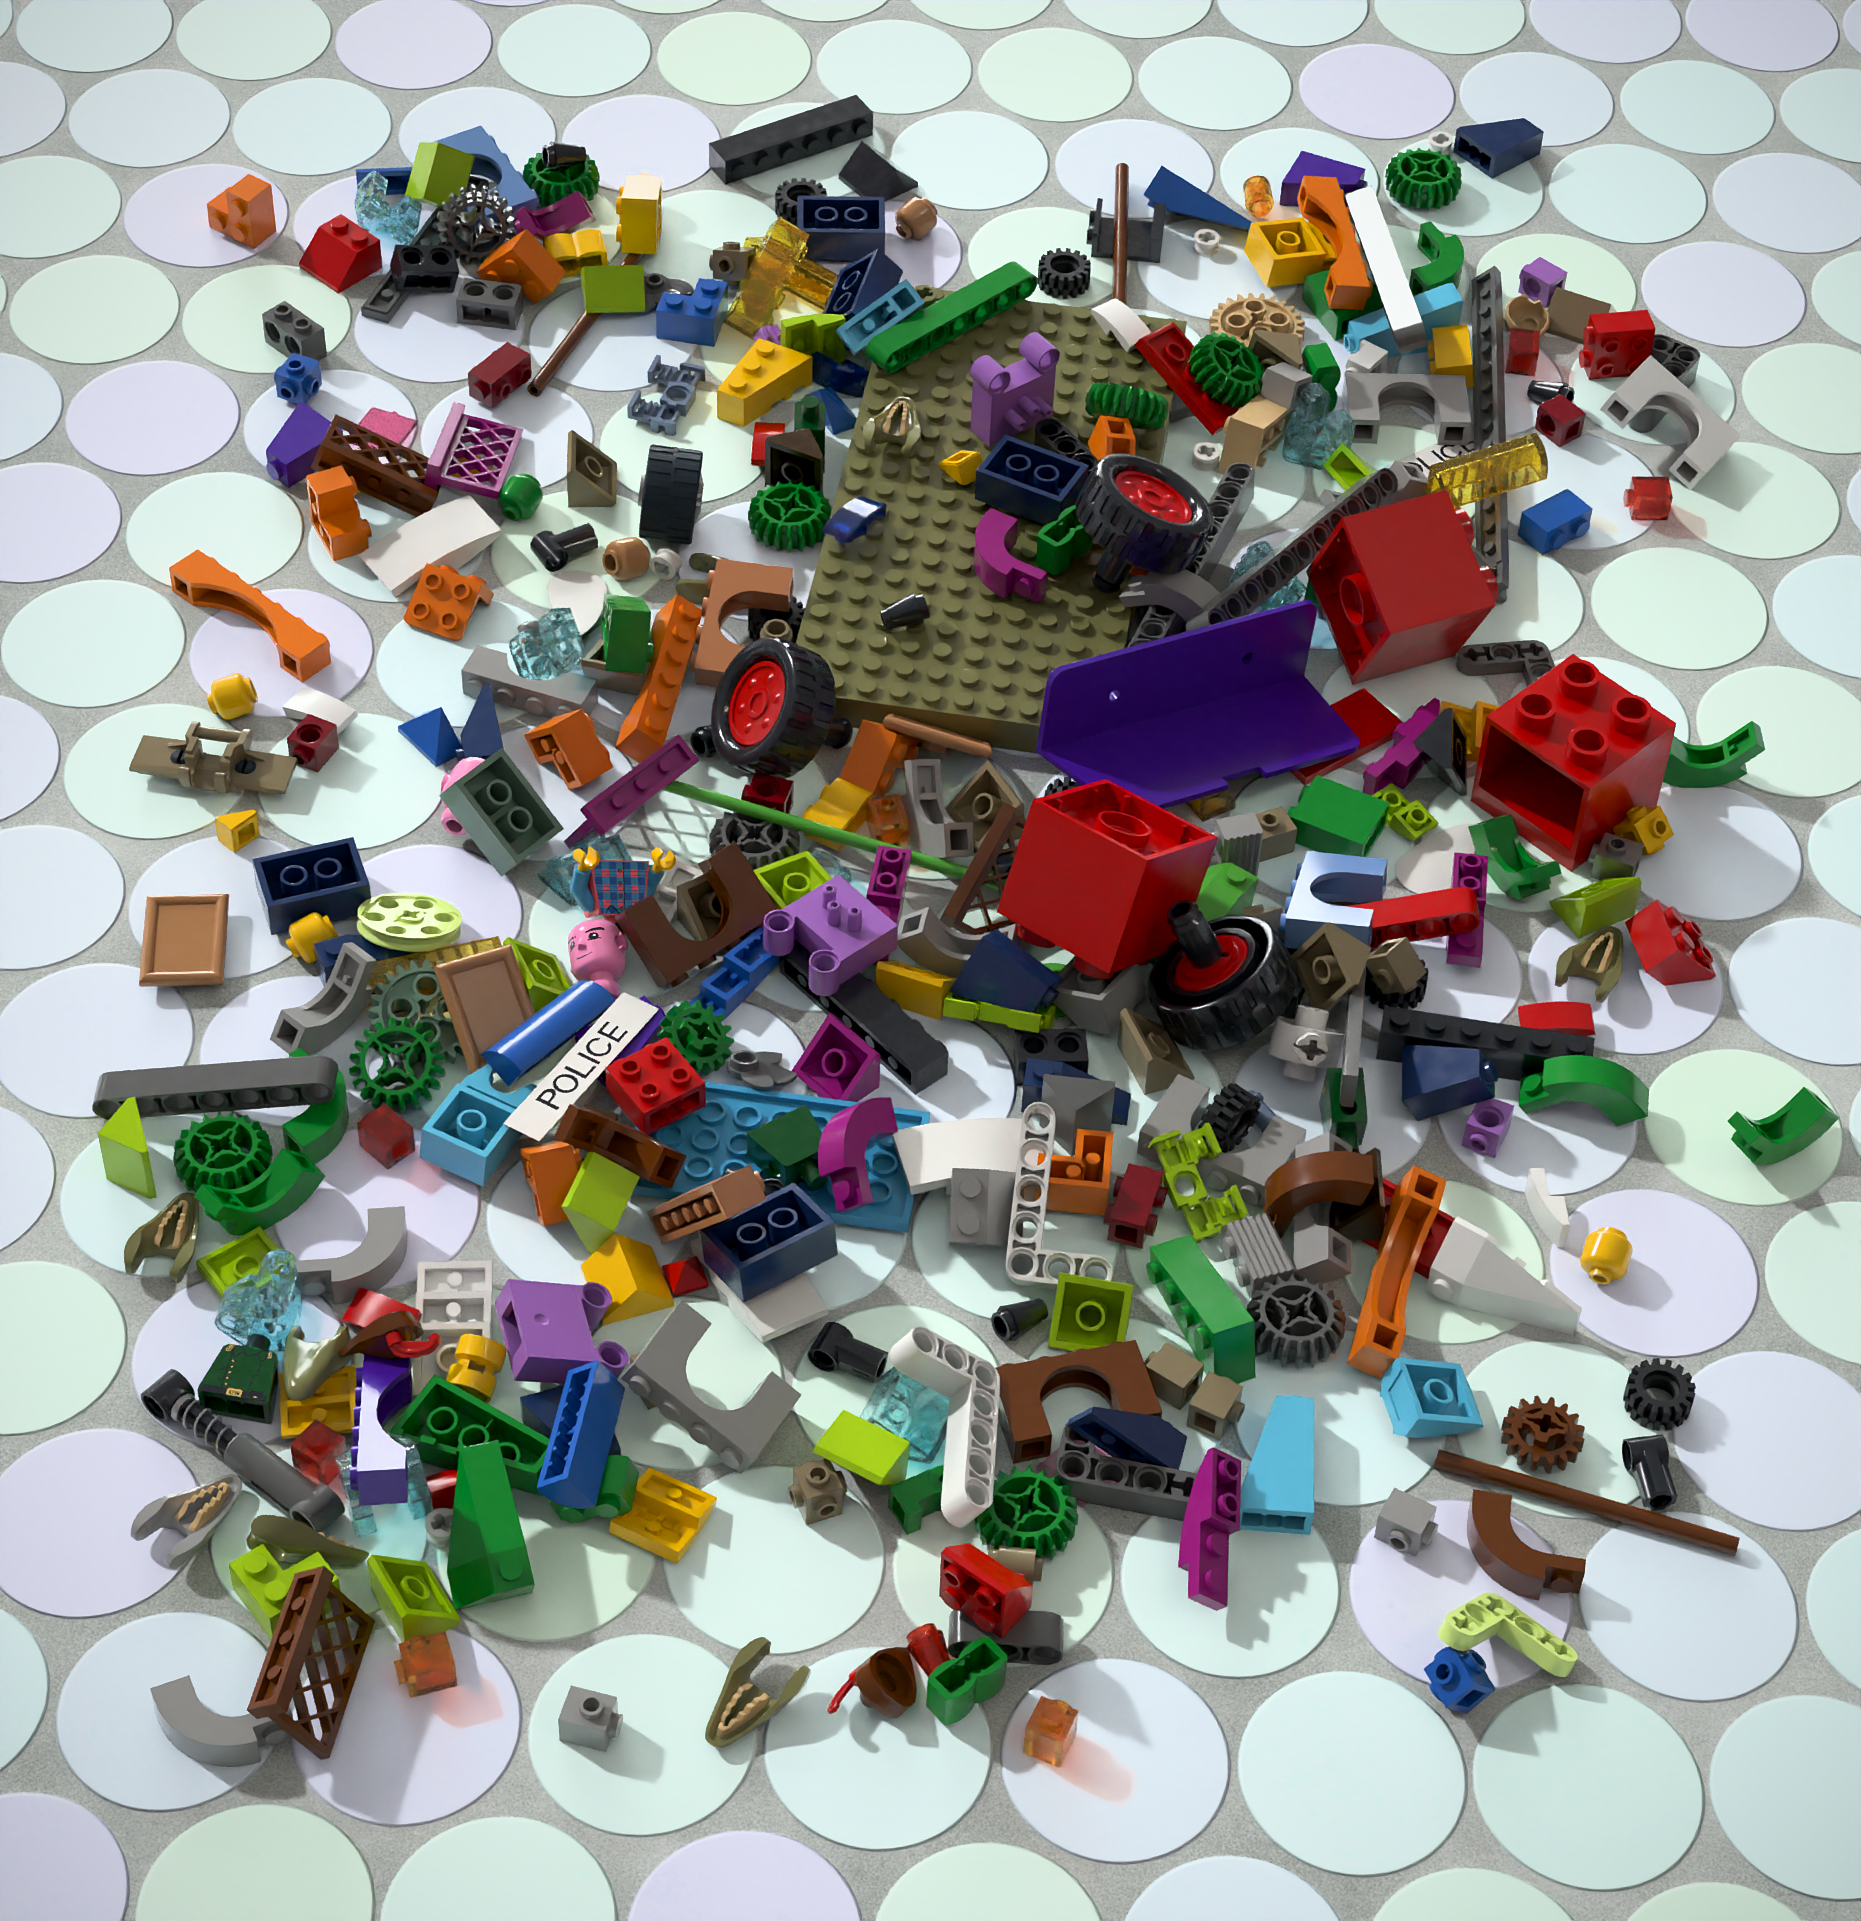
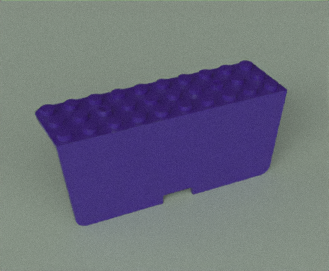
(1194, 709)

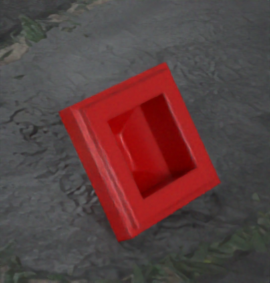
(685, 1276)

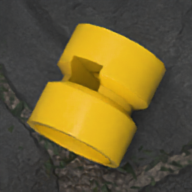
(477, 1363)

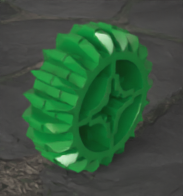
(1423, 179)
(560, 183)
(1226, 369)
(1142, 407)
(789, 516)
(407, 1055)
(220, 1146)
(1039, 1528)

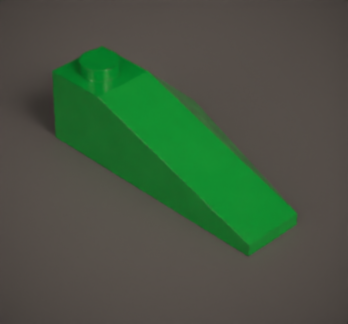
(486, 1537)

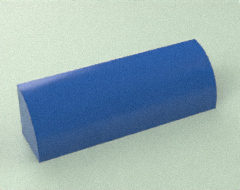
(547, 1030)
(581, 1436)

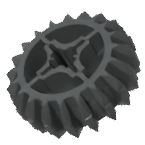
(498, 232)
(754, 838)
(1294, 1315)

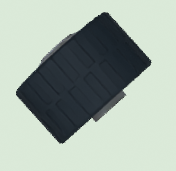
(670, 494)

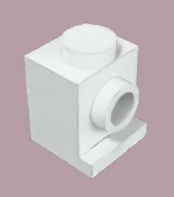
(1367, 360)

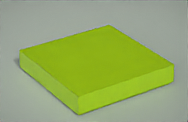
(236, 1260)

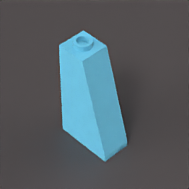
(1436, 307)
(1281, 1475)

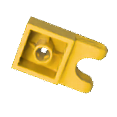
(1287, 251)

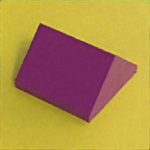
(839, 1063)

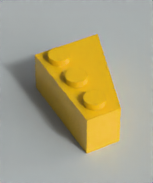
(760, 380)

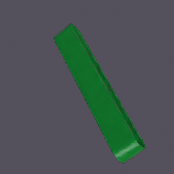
(951, 317)

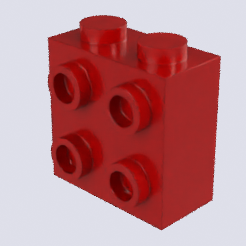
(1616, 343)
(655, 1086)

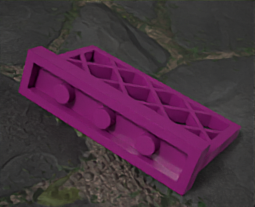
(451, 447)
(634, 789)

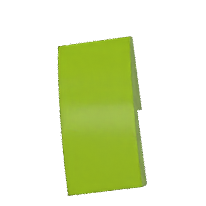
(1405, 818)

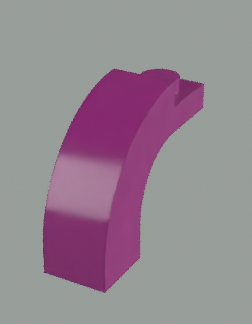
(561, 217)
(997, 567)
(844, 1146)

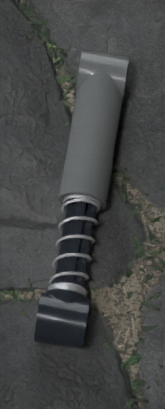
(302, 1499)

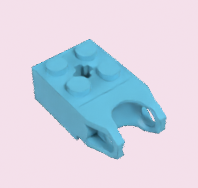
(469, 1130)

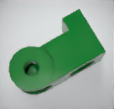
(916, 1498)

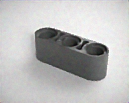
(1033, 1640)

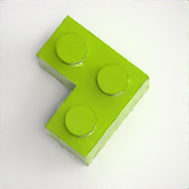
(265, 1586)

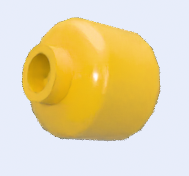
(232, 696)
(308, 931)
(1606, 1255)

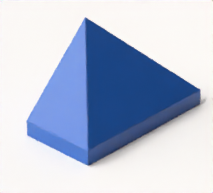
(396, 178)
(837, 415)
(432, 736)

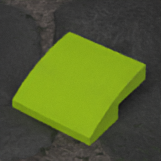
(814, 334)

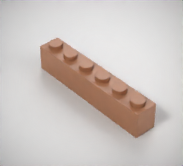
(707, 1204)

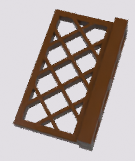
(384, 481)
(977, 874)
(293, 1647)

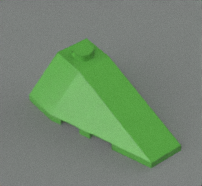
(1224, 892)

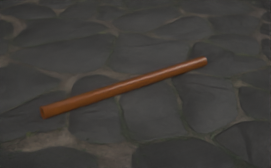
(1120, 237)
(570, 342)
(1587, 1502)

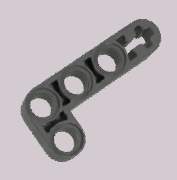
(1681, 362)
(1130, 1480)

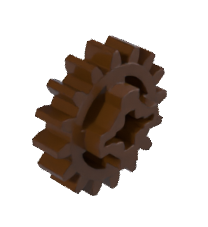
(1542, 1434)

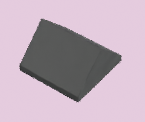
(1077, 1105)

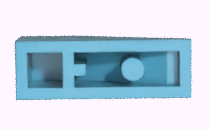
(880, 315)

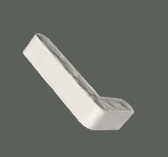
(1035, 1211)
(971, 1420)

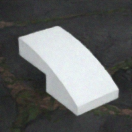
(1122, 322)
(321, 706)
(666, 891)
(1547, 1210)

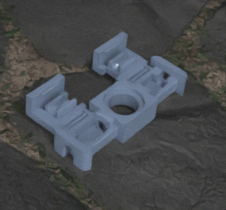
(678, 384)

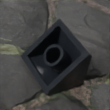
(874, 174)
(1445, 750)

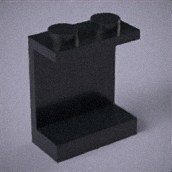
(1143, 236)

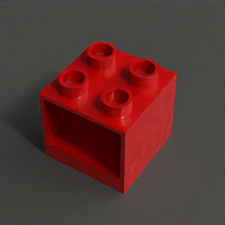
(1401, 586)
(1571, 759)
(1102, 875)

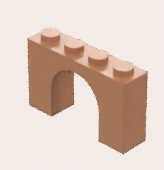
(734, 588)

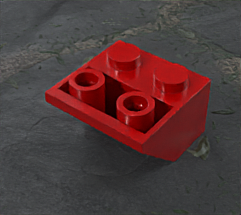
(1669, 945)
(983, 1589)

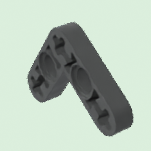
(1532, 660)

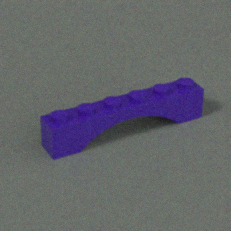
(377, 1460)

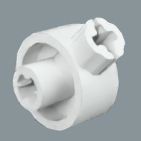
(1306, 1043)

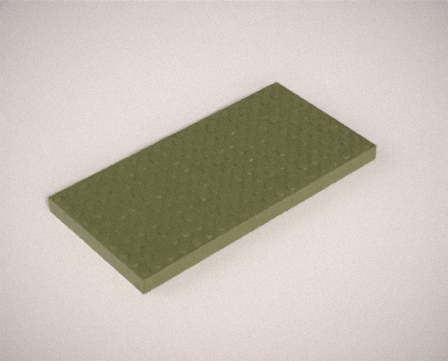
(979, 655)

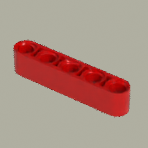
(1424, 915)

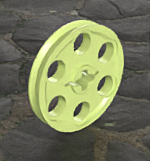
(409, 922)

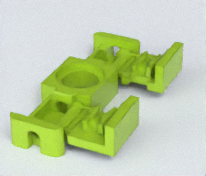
(968, 1009)
(1175, 1157)

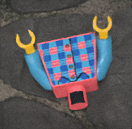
(612, 886)

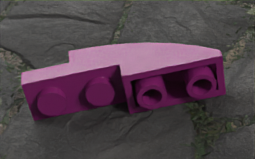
(1401, 760)
(1470, 872)
(889, 882)
(1206, 1528)

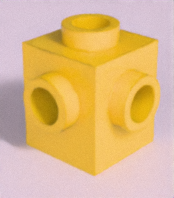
(1646, 827)

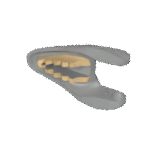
(192, 1513)

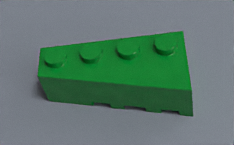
(626, 634)
(1204, 1308)
(450, 1419)

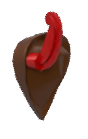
(392, 1338)
(884, 1683)

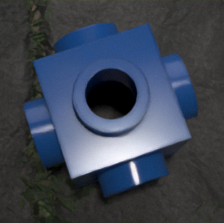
(298, 378)
(1459, 1679)

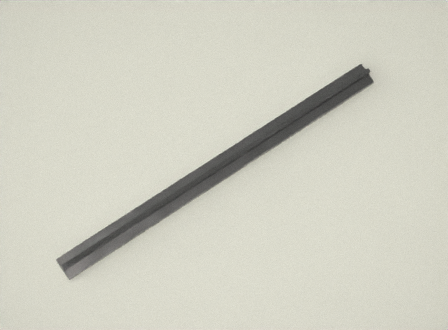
(1489, 416)

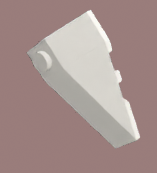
(1486, 1280)

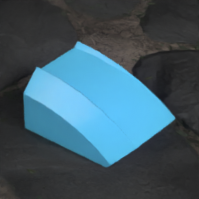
(1429, 1399)

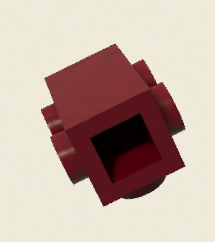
(499, 374)
(1135, 1205)

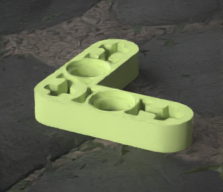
(1494, 1615)

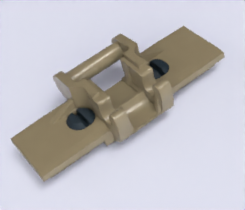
(210, 772)

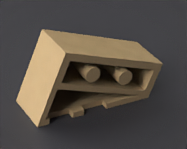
(1253, 432)

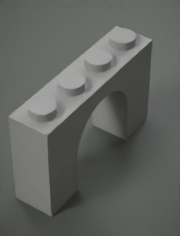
(1438, 395)
(1182, 1111)
(662, 1379)

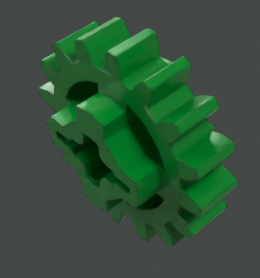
(698, 1035)

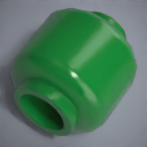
(520, 497)

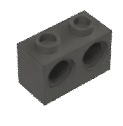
(489, 303)
(293, 332)

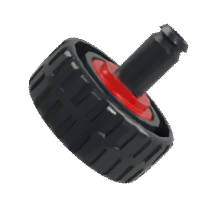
(1141, 518)
(776, 709)
(1220, 978)

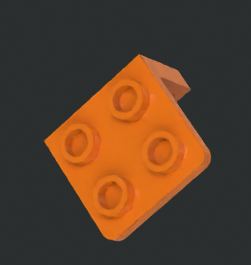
(445, 601)

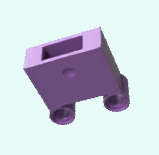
(1016, 395)
(837, 928)
(550, 1329)

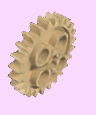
(1253, 314)

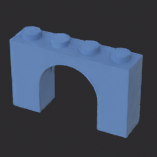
(496, 166)
(1332, 879)

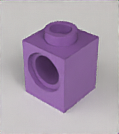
(1540, 280)
(1488, 1126)

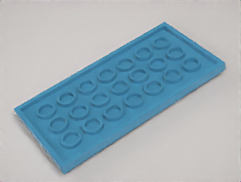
(717, 1141)

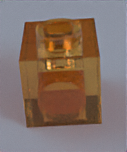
(887, 819)
(426, 1664)
(1050, 1731)

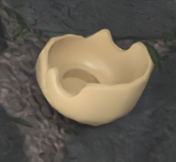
(1526, 314)

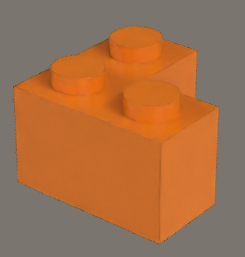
(244, 211)
(523, 263)
(336, 513)
(571, 746)
(876, 756)
(550, 1172)
(1081, 1181)

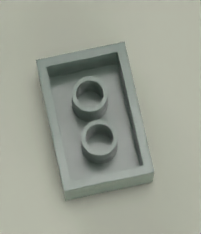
(501, 811)

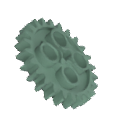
(403, 994)

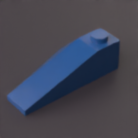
(1191, 202)

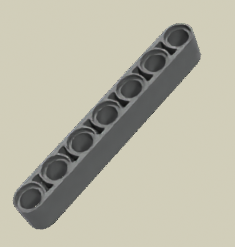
(218, 1086)

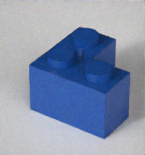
(695, 317)

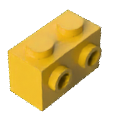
(1451, 352)

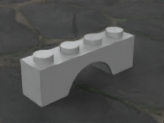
(540, 697)
(1318, 1248)

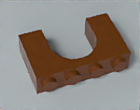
(671, 955)
(1108, 1370)

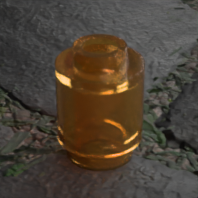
(1258, 196)

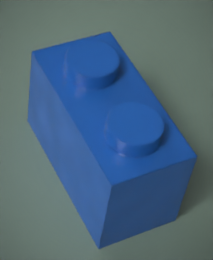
(1555, 521)

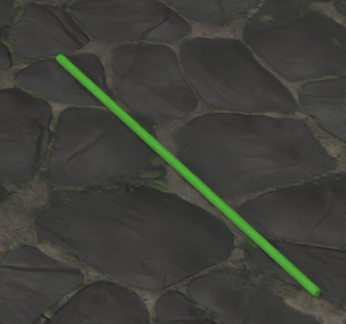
(813, 828)

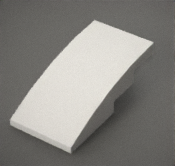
(439, 537)
(933, 1149)
(453, 1302)
(775, 1310)

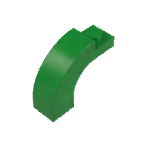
(1445, 257)
(1713, 763)
(1508, 861)
(1589, 1081)
(320, 1126)
(1785, 1131)
(267, 1199)

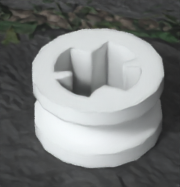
(1441, 142)
(1206, 242)
(1206, 456)
(665, 563)
(436, 1536)

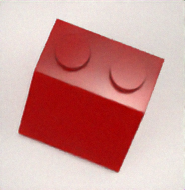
(341, 254)

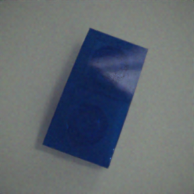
(844, 377)
(853, 518)

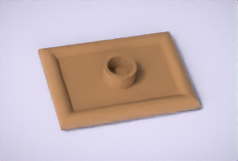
(937, 738)
(184, 940)
(484, 1000)

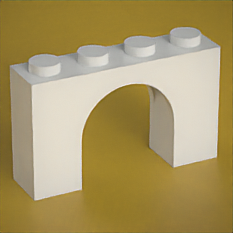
(1656, 388)

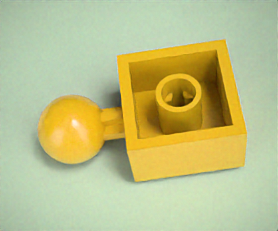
(640, 214)

